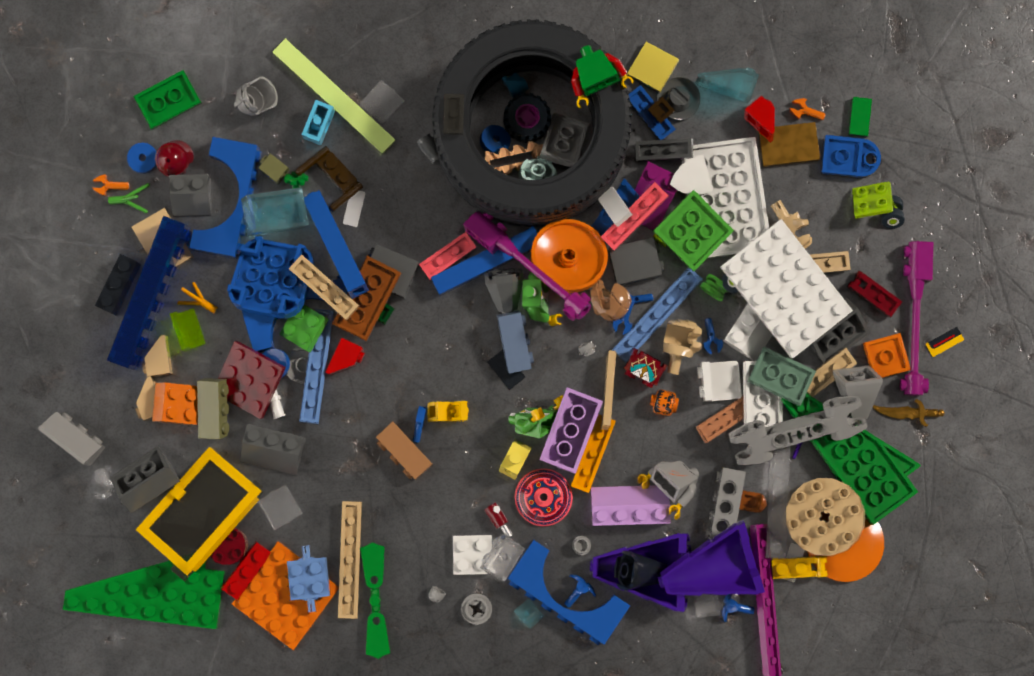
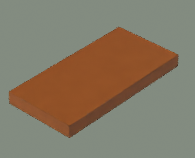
(380, 282)

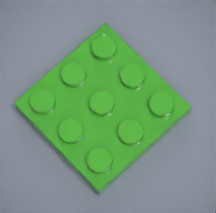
(693, 230)

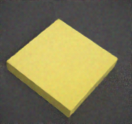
(653, 67)

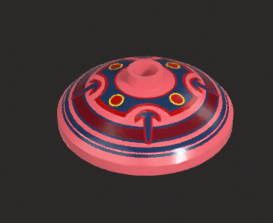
(538, 511)

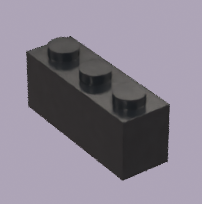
(118, 284)

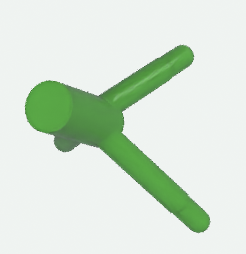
(124, 199)

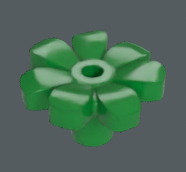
(295, 180)

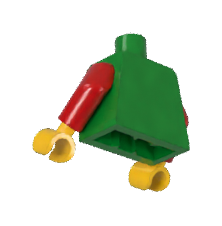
(596, 72)

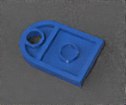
(848, 156)

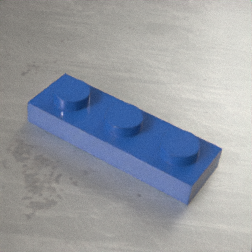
(641, 103)

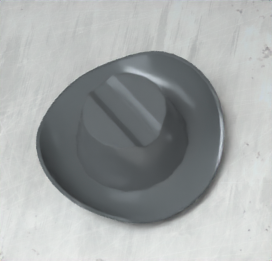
(682, 96)

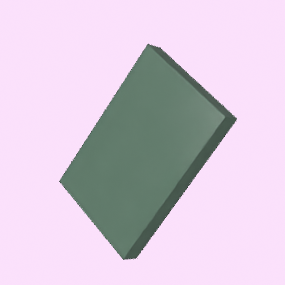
(781, 376)

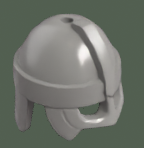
(256, 97)

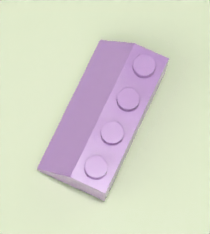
(571, 430)
(629, 506)

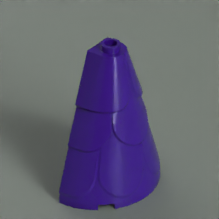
(663, 550)
(716, 567)

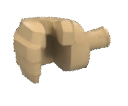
(793, 222)
(681, 342)

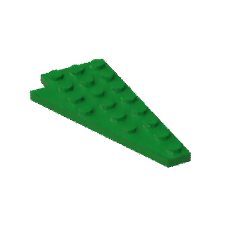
(153, 595)

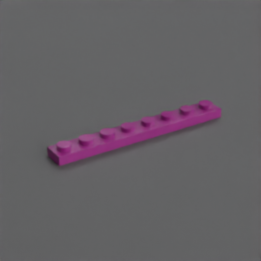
(766, 604)

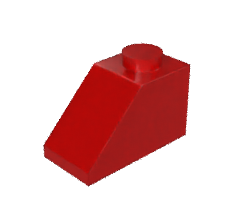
(762, 117)
(345, 357)

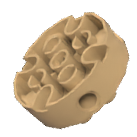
(806, 511)

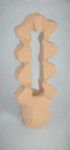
(516, 149)

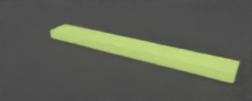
(334, 96)

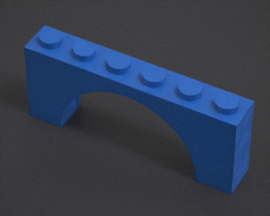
(226, 237)
(262, 327)
(596, 622)

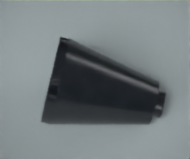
(637, 570)

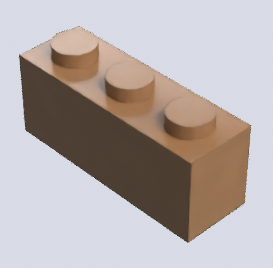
(403, 451)

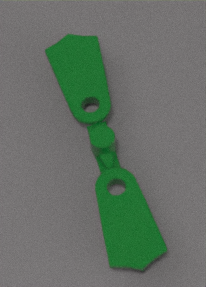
(373, 565)

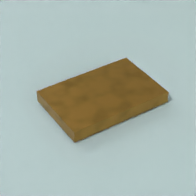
(790, 145)

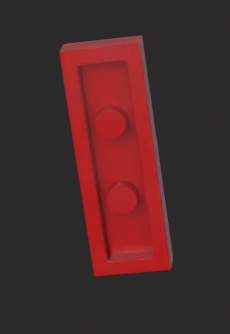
(246, 570)

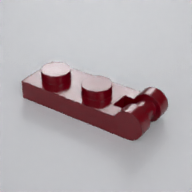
(875, 294)

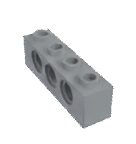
(736, 479)

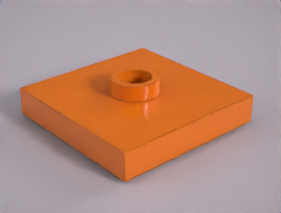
(887, 355)

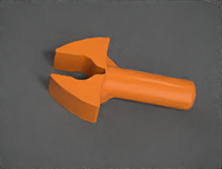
(805, 110)
(109, 185)

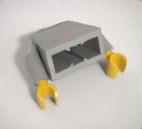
(674, 481)

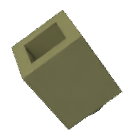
(273, 168)

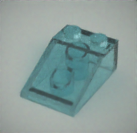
(731, 83)

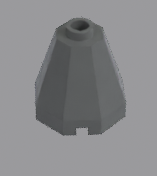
(505, 288)

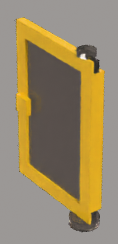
(199, 512)

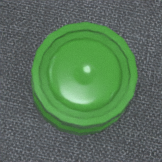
(713, 287)

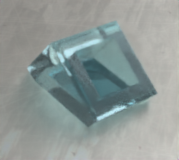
(529, 613)

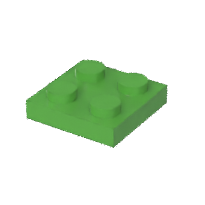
(304, 328)

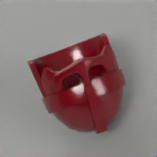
(179, 155)

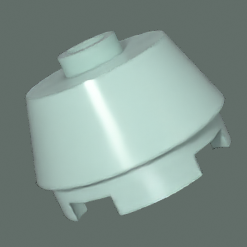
(537, 169)

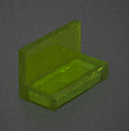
(187, 329)

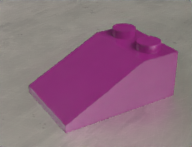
(651, 174)

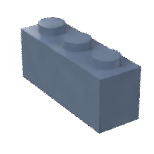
(515, 341)

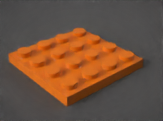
(269, 600)

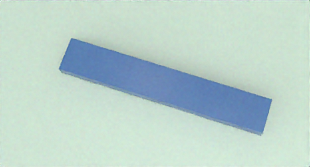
(657, 314)
(316, 373)

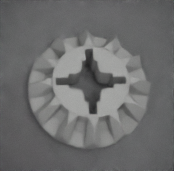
(467, 611)

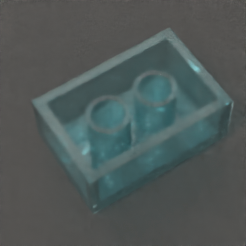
(274, 211)

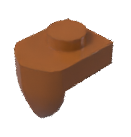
(752, 502)

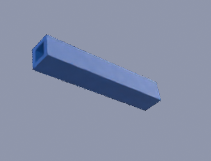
(335, 244)
(481, 263)

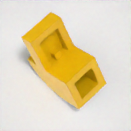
(447, 411)

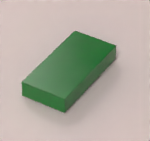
(860, 116)

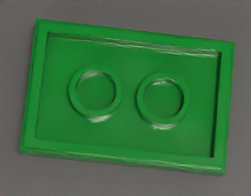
(167, 99)

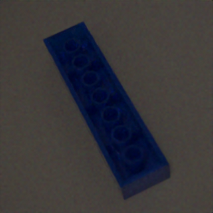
(149, 293)

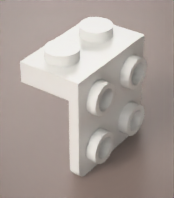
(719, 381)

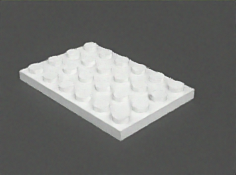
(736, 190)
(786, 288)

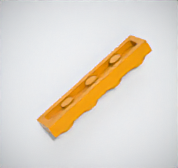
(592, 456)

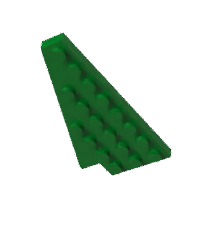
(865, 464)

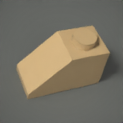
(158, 359)
(146, 400)

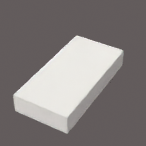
(615, 206)

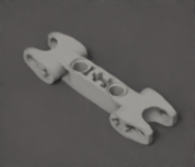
(798, 430)

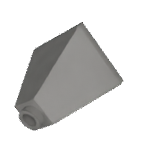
(860, 382)

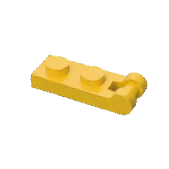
(799, 567)

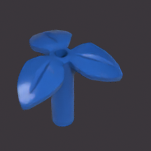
(581, 588)
(732, 606)

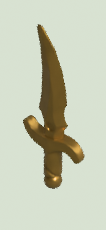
(908, 412)

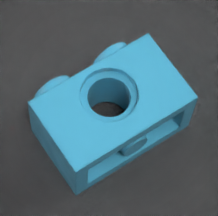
(318, 122)

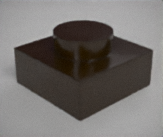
(661, 110)

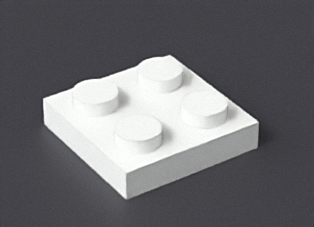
(469, 552)

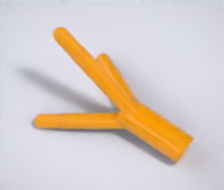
(199, 299)

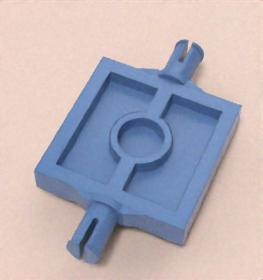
(308, 578)

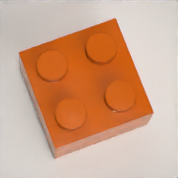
(175, 404)

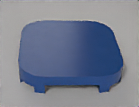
(263, 279)

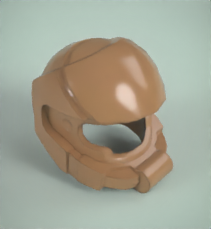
(611, 304)

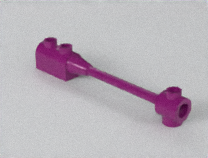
(494, 238)
(918, 271)

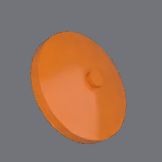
(570, 254)
(857, 560)

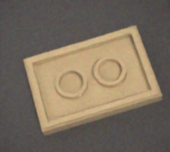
(147, 230)

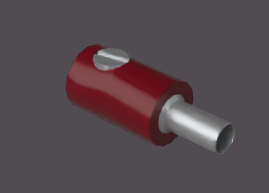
(498, 518)

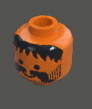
(664, 402)

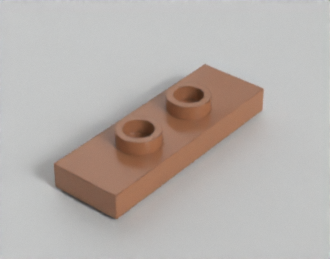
(721, 420)

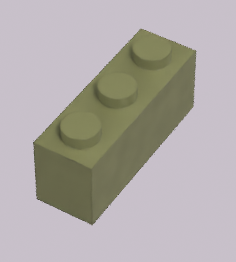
(212, 408)

